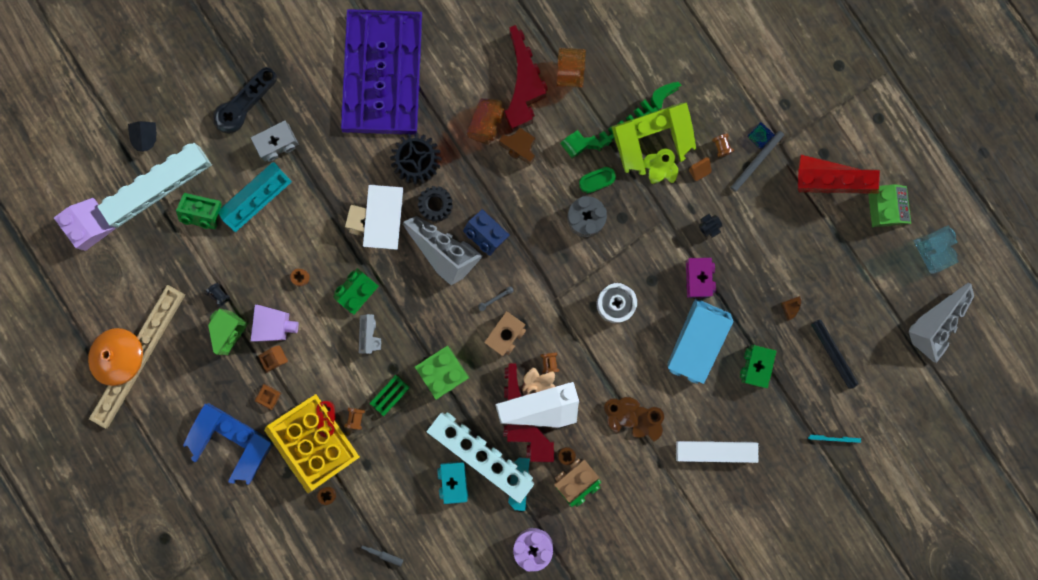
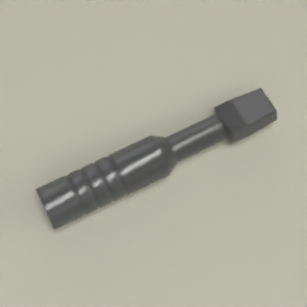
(385, 556)

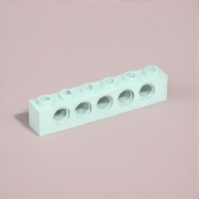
(517, 491)

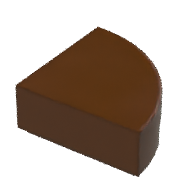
(791, 307)

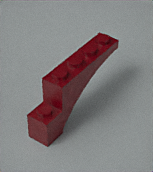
(528, 84)
(540, 447)

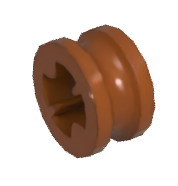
(295, 272)

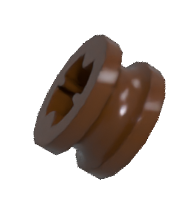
(560, 456)
(328, 501)

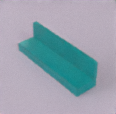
(254, 196)

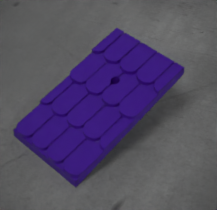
(381, 72)

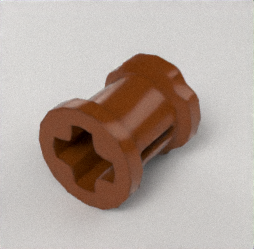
(723, 145)
(549, 362)
(354, 418)

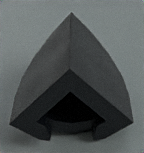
(142, 135)

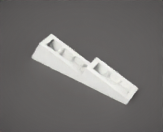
(716, 451)

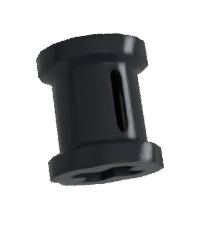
(217, 295)

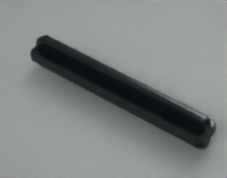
(834, 354)

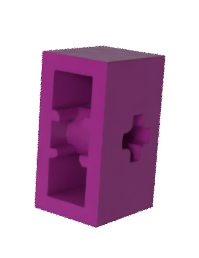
(694, 268)

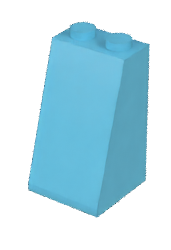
(700, 341)

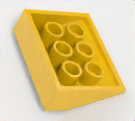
(304, 450)

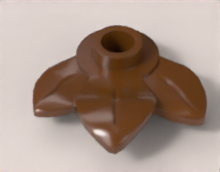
(624, 413)
(646, 425)

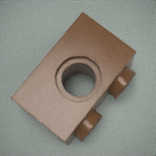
(507, 322)

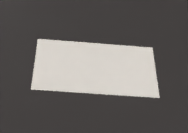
(383, 217)

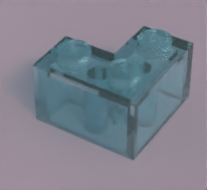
(937, 250)

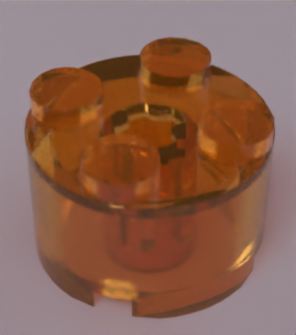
(571, 67)

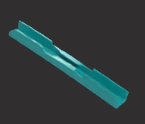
(844, 439)

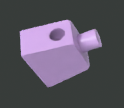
(271, 325)

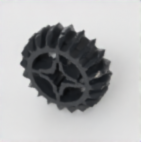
(411, 142)

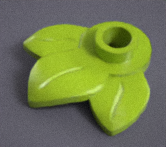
(659, 168)

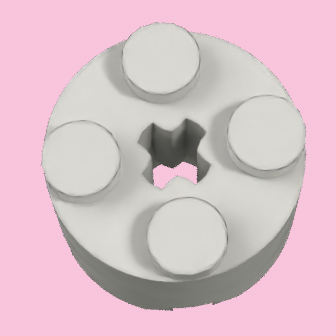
(620, 293)

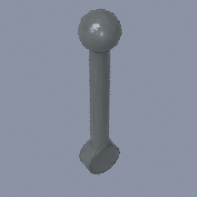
(482, 306)

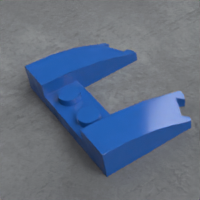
(255, 444)

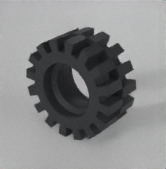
(435, 192)

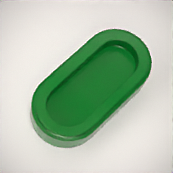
(597, 180)

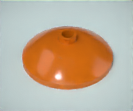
(123, 360)

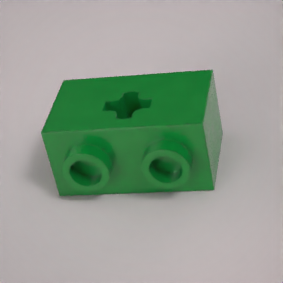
(765, 359)

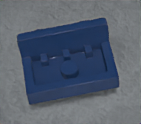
(485, 232)

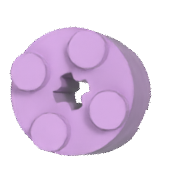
(529, 560)

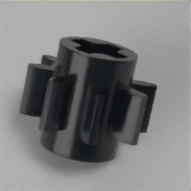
(710, 225)

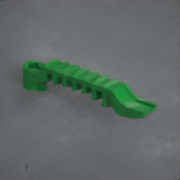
(576, 143)

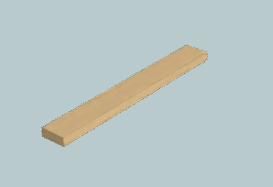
(148, 337)

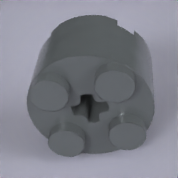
(597, 215)

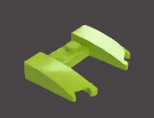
(673, 117)

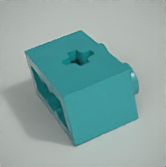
(459, 492)

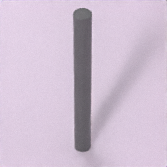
(756, 162)

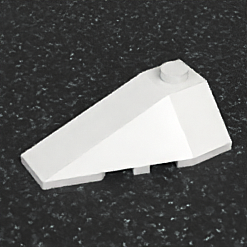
(549, 408)

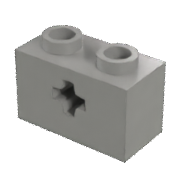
(265, 142)

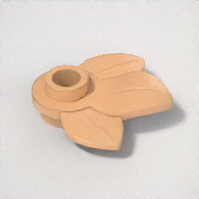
(535, 383)

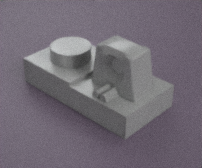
(367, 342)

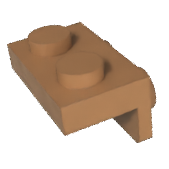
(575, 480)

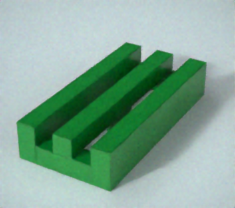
(383, 391)

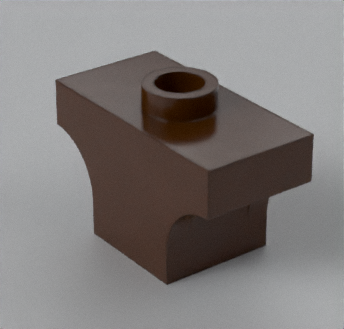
(519, 145)

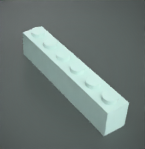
(154, 185)

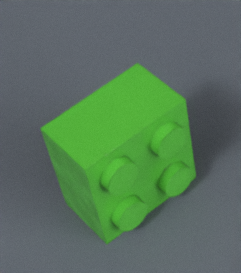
(442, 372)

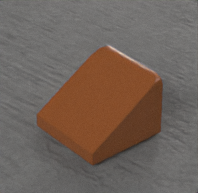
(700, 169)
(273, 358)

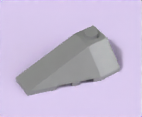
(447, 256)
(935, 326)

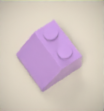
(84, 224)

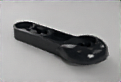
(242, 103)

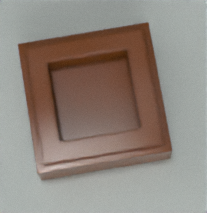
(268, 397)

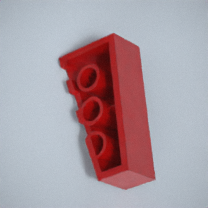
(830, 177)

